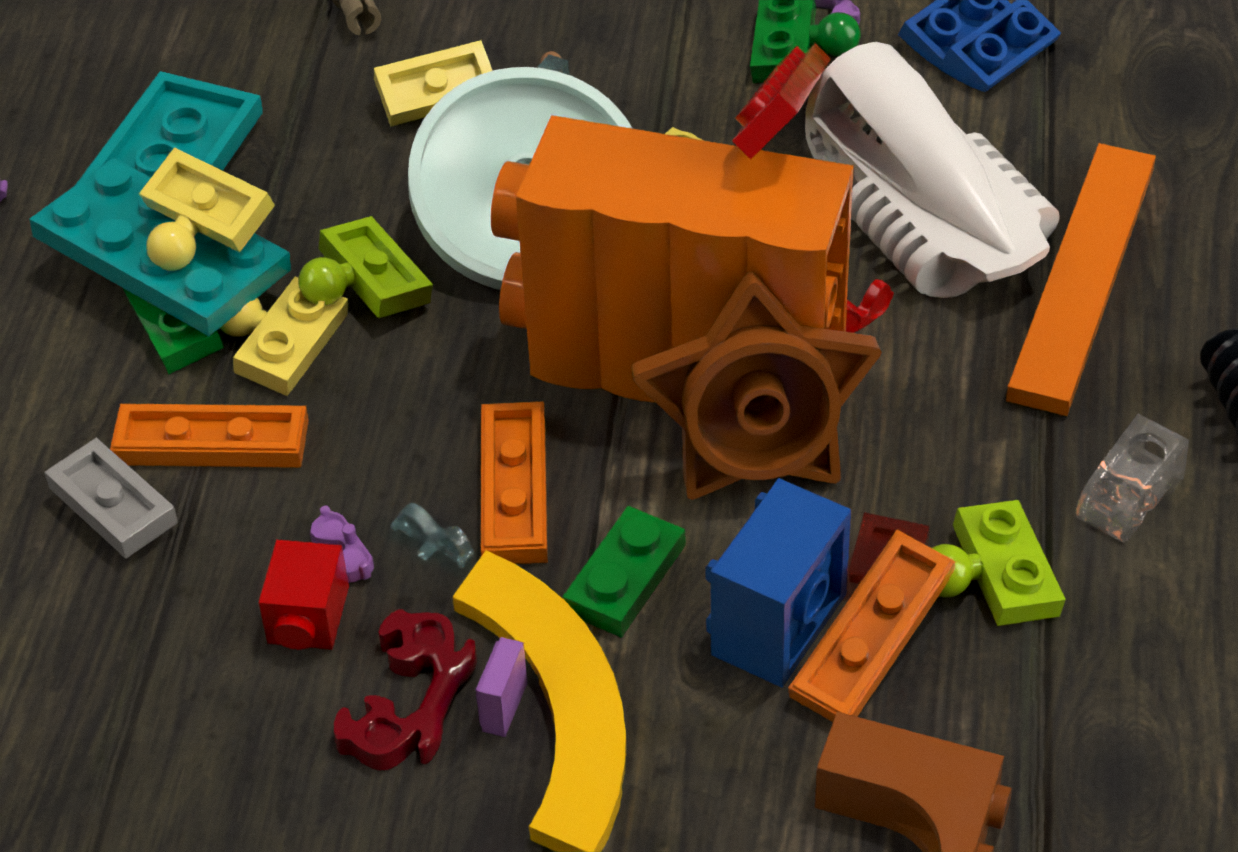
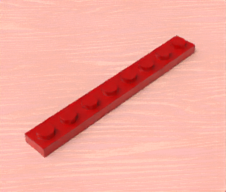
(779, 98)

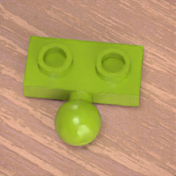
(369, 262)
(1005, 561)

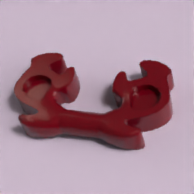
(380, 736)

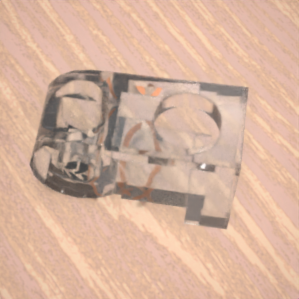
(1132, 479)

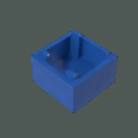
(779, 581)

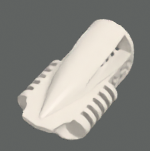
(929, 194)

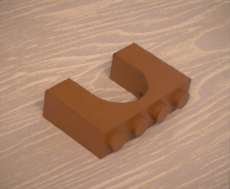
(912, 784)

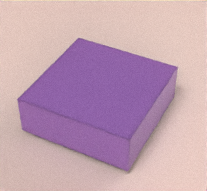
(501, 686)

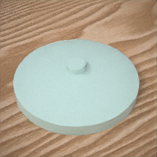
(466, 145)

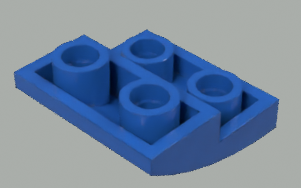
(979, 38)

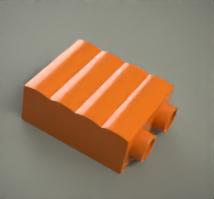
(648, 235)

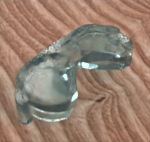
(420, 525)

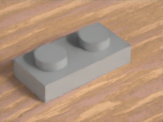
(111, 497)

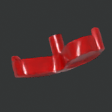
(871, 307)

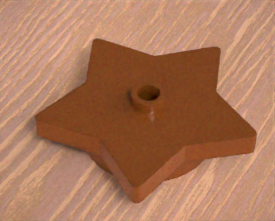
(757, 393)

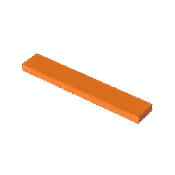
(1081, 280)

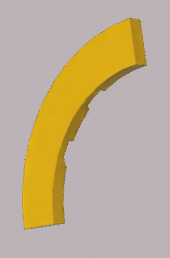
(580, 693)

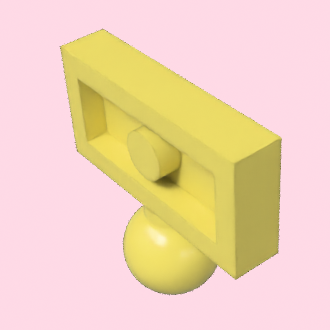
(417, 84)
(202, 202)
(284, 338)

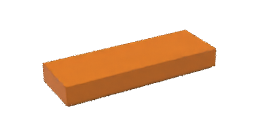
(210, 435)
(514, 482)
(872, 628)

